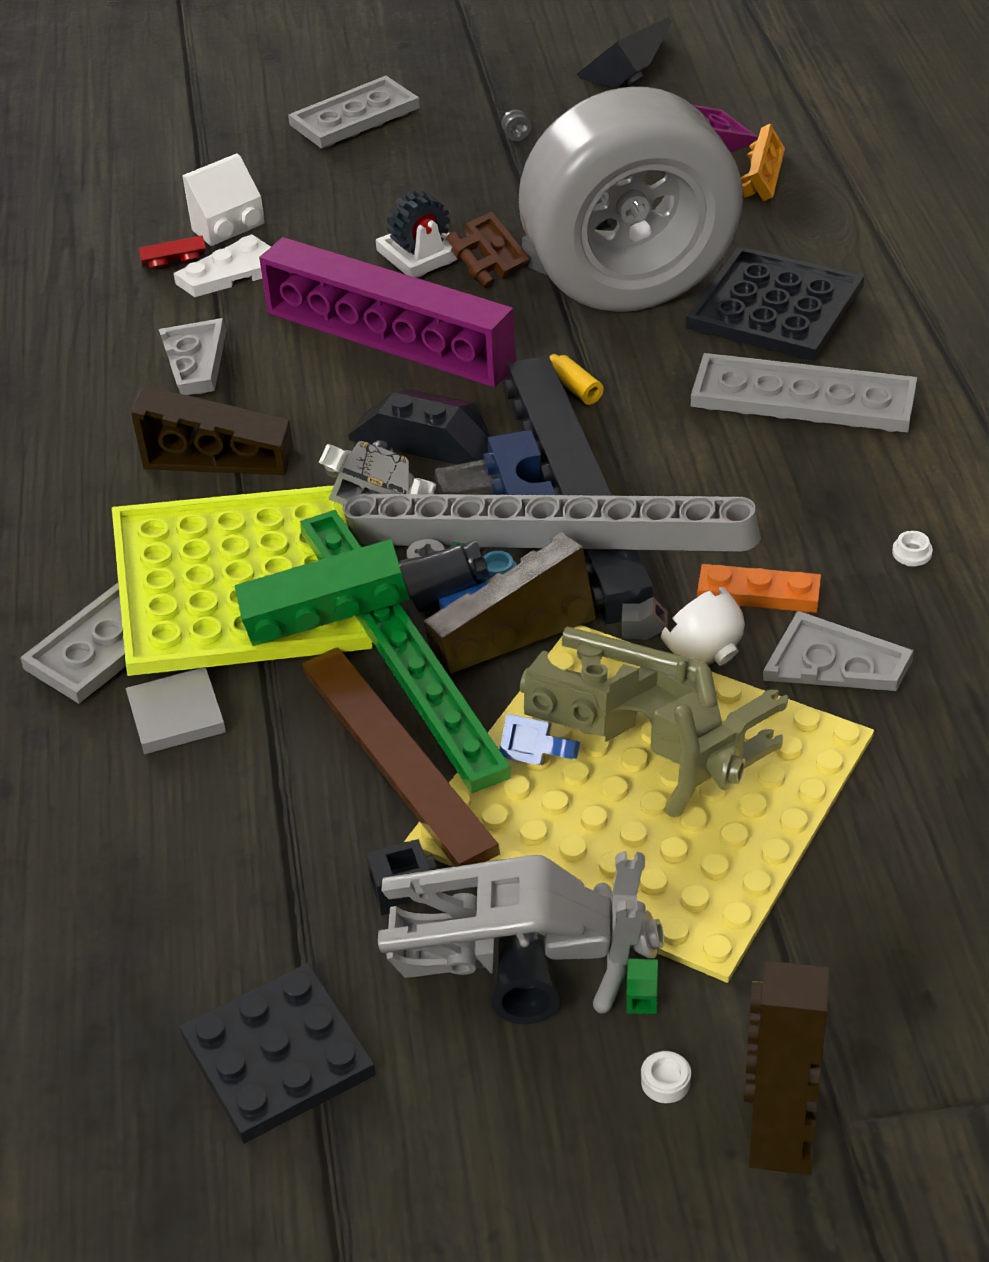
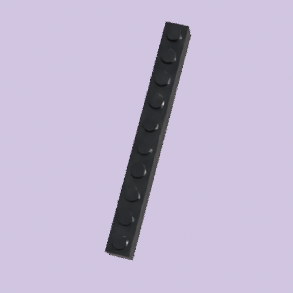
(569, 464)

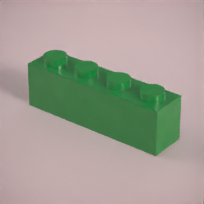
(321, 592)

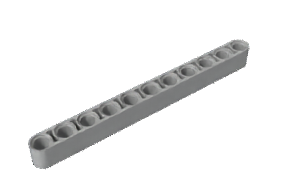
(532, 520)

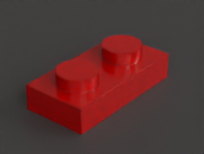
(159, 255)

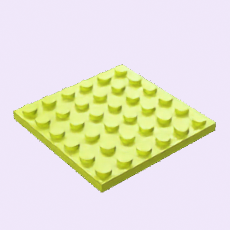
(182, 572)

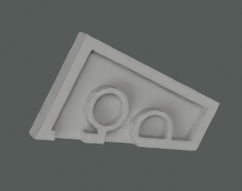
(195, 354)
(836, 656)

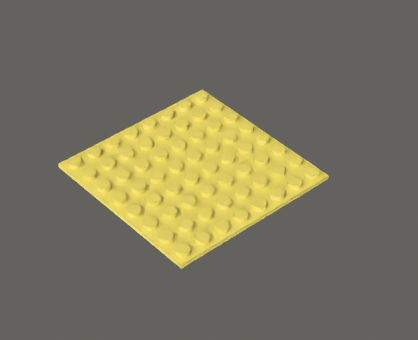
(711, 867)

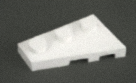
(223, 267)

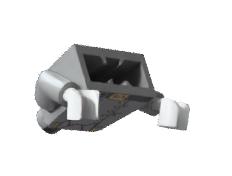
(370, 471)

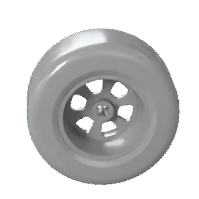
(666, 247)

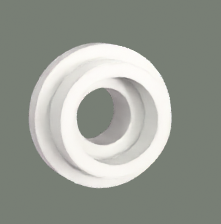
(912, 548)

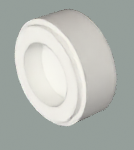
(665, 1077)

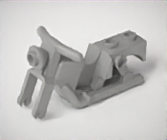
(519, 899)

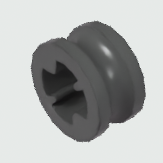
(521, 131)

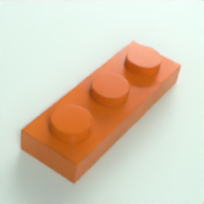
(763, 587)

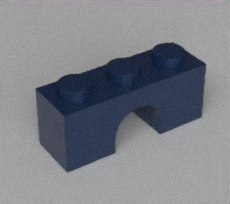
(515, 465)

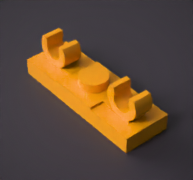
(765, 164)

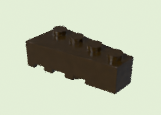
(208, 436)
(515, 608)
(785, 1064)

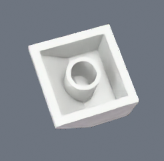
(222, 200)

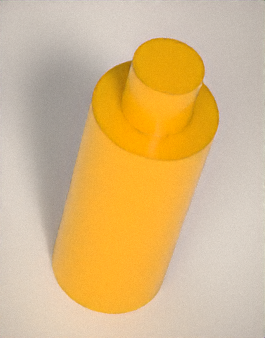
(577, 379)

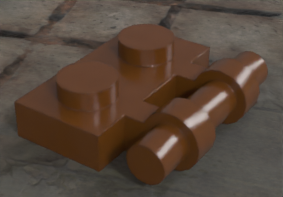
(494, 243)

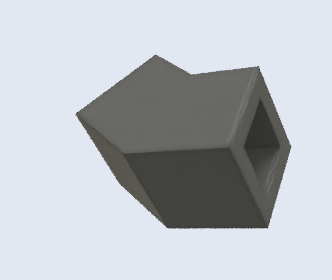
(643, 619)

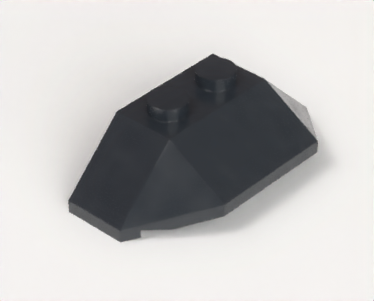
(426, 426)

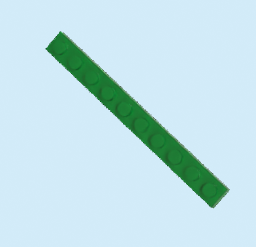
(418, 671)

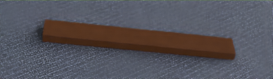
(401, 760)

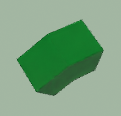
(642, 986)

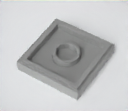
(175, 710)

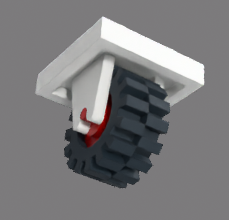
(417, 235)

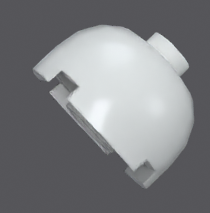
(707, 629)

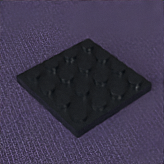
(775, 302)

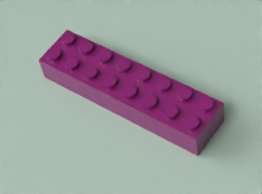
(389, 311)

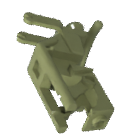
(670, 692)

